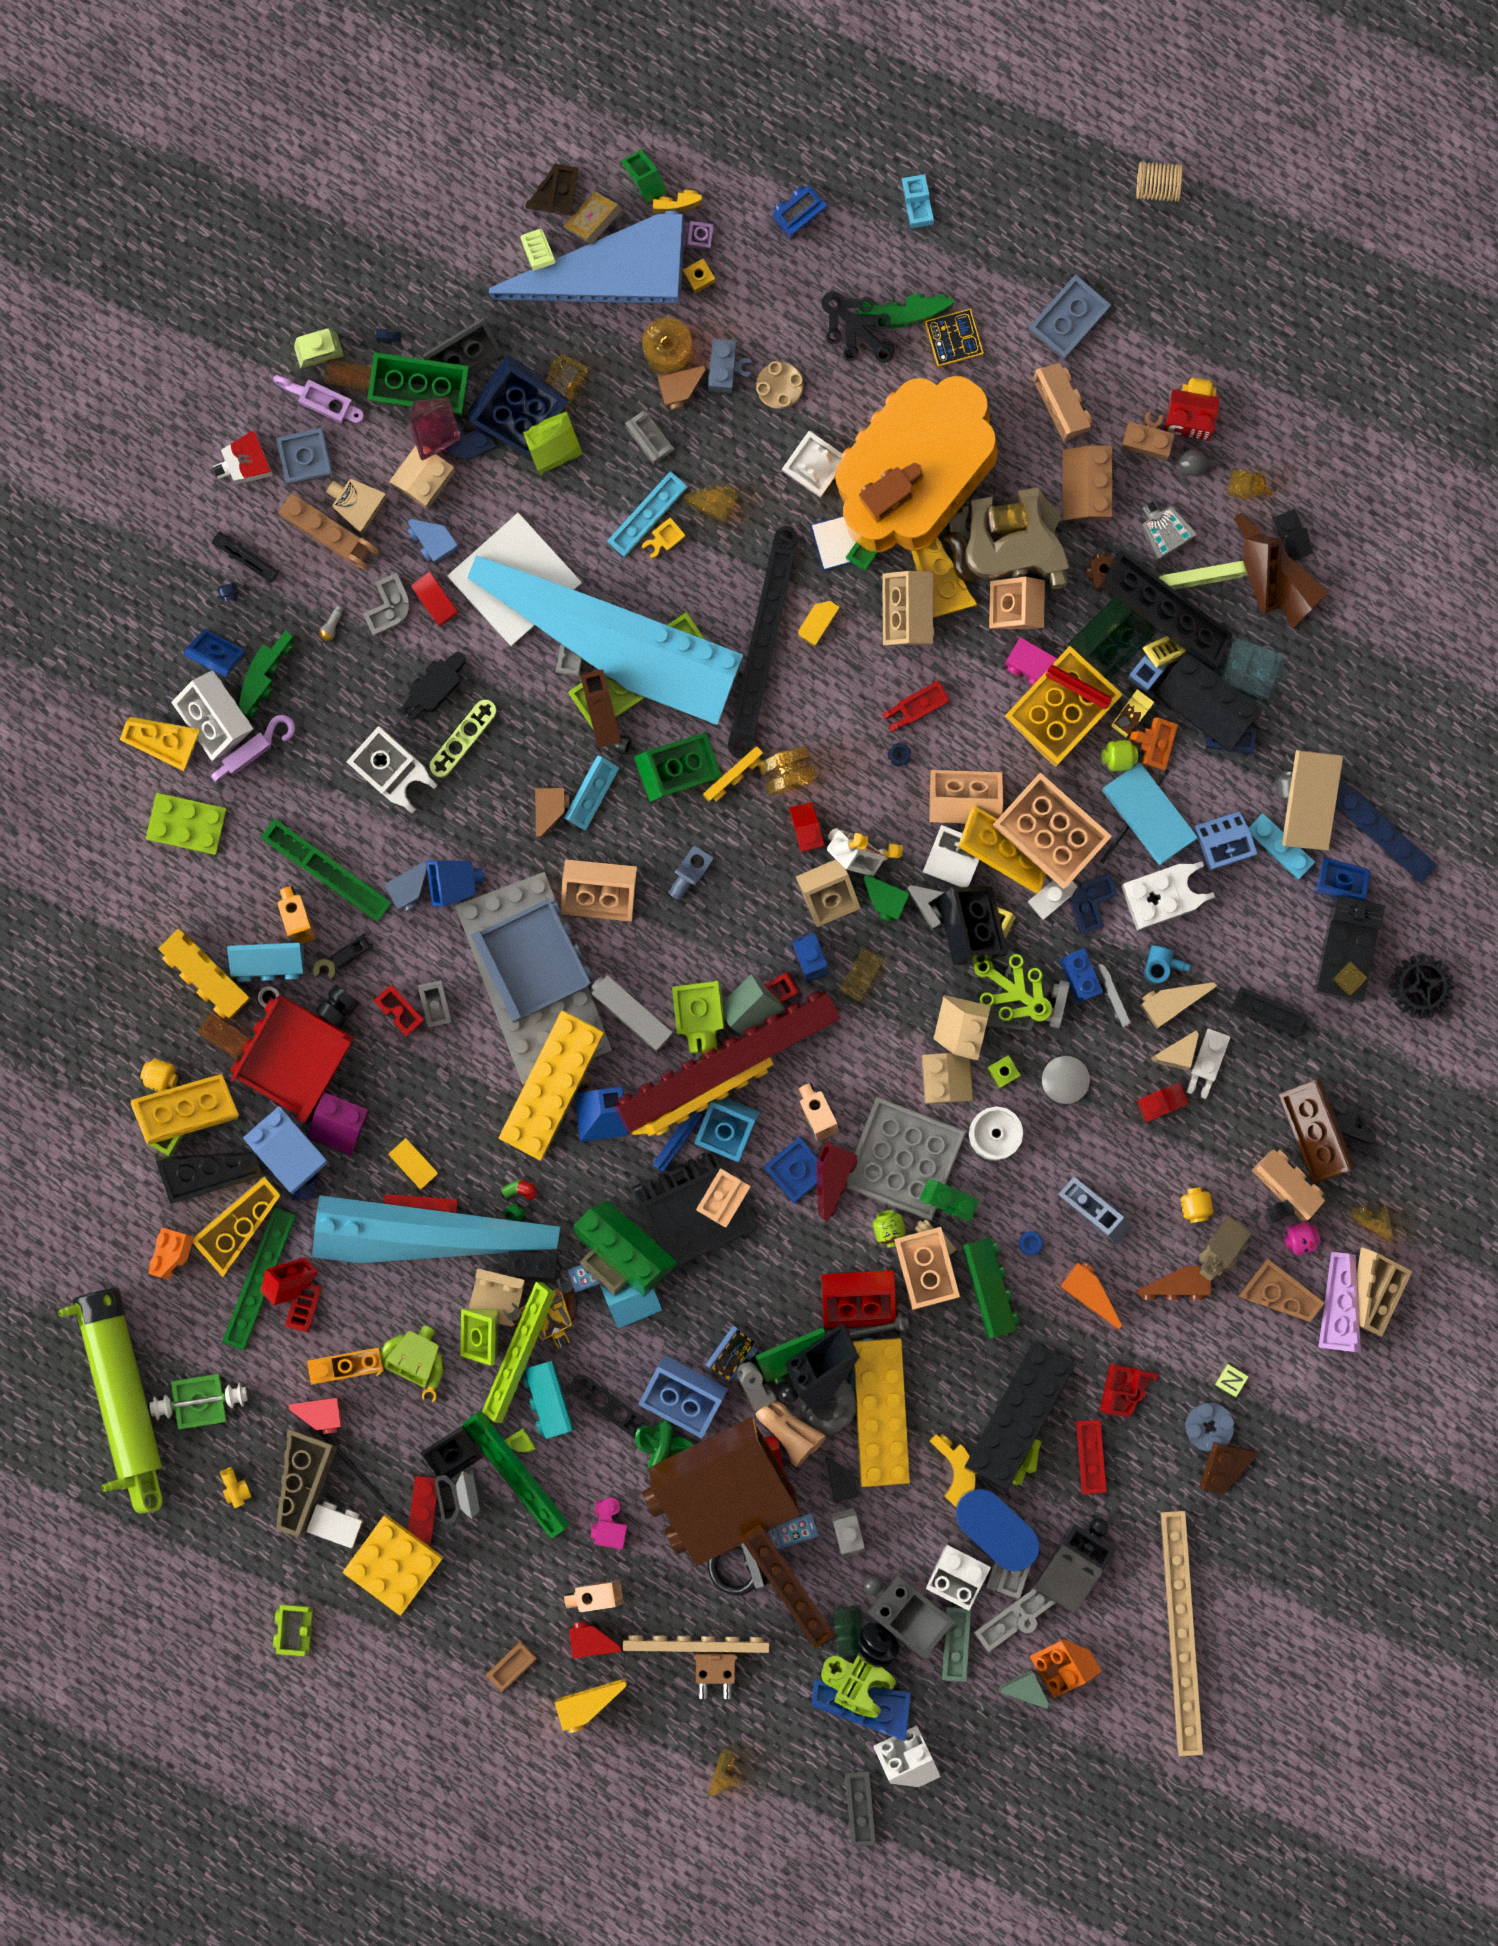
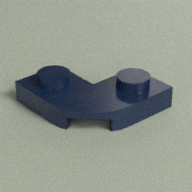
(471, 444)
(1085, 902)

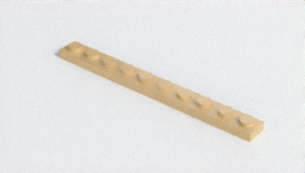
(1181, 1633)

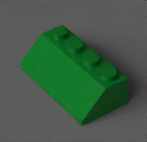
(407, 379)
(624, 1247)
(989, 1288)

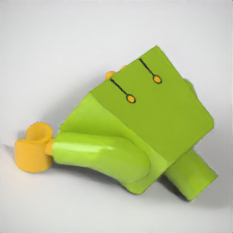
(414, 1359)

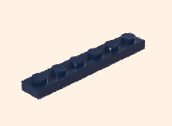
(1383, 833)

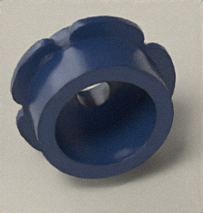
(227, 591)
(899, 748)

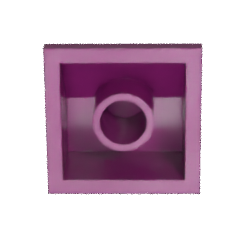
(337, 1123)

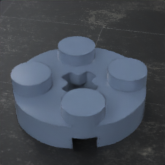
(1206, 1413)

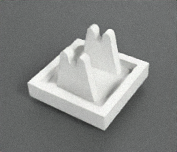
(813, 464)

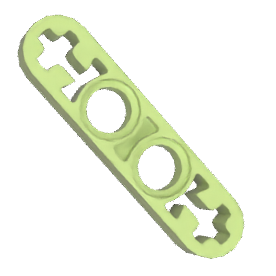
(1205, 575)
(461, 737)

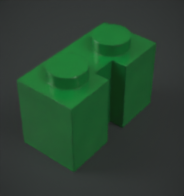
(949, 1200)

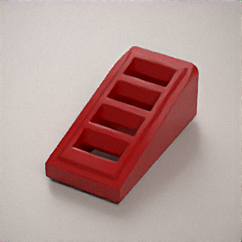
(791, 983)
(312, 1308)

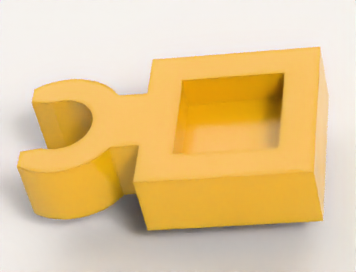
(666, 536)

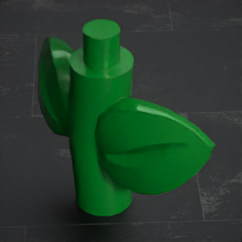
(660, 1442)

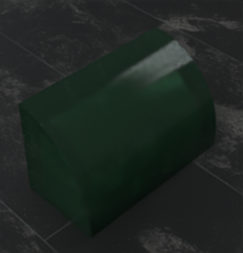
(848, 1625)

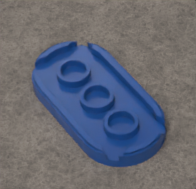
(997, 1530)

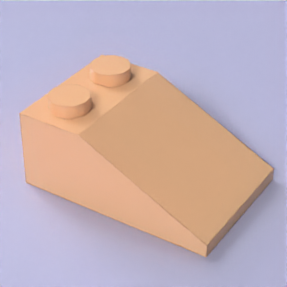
(926, 1268)

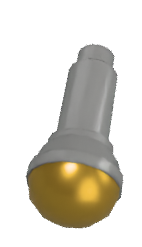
(327, 631)

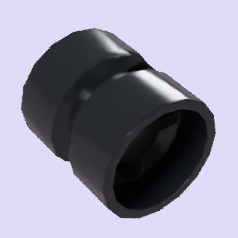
(331, 1012)

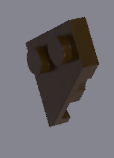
(556, 191)

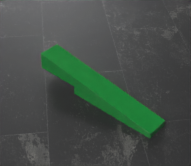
(325, 869)

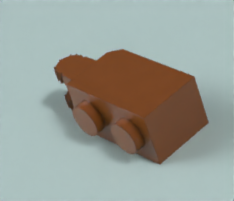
(890, 491)

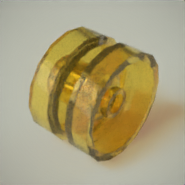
(787, 769)

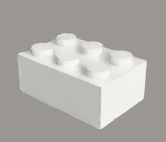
(210, 707)

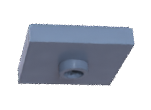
(304, 456)

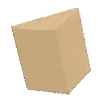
(1179, 1054)

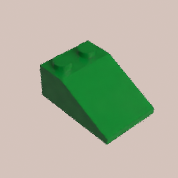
(677, 766)

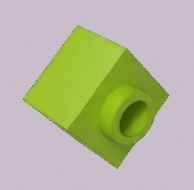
(1001, 1080)

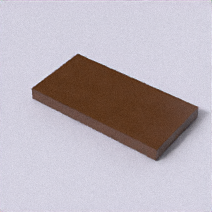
(1316, 1131)

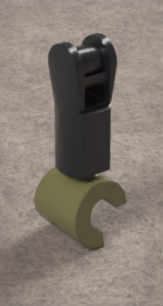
(342, 957)

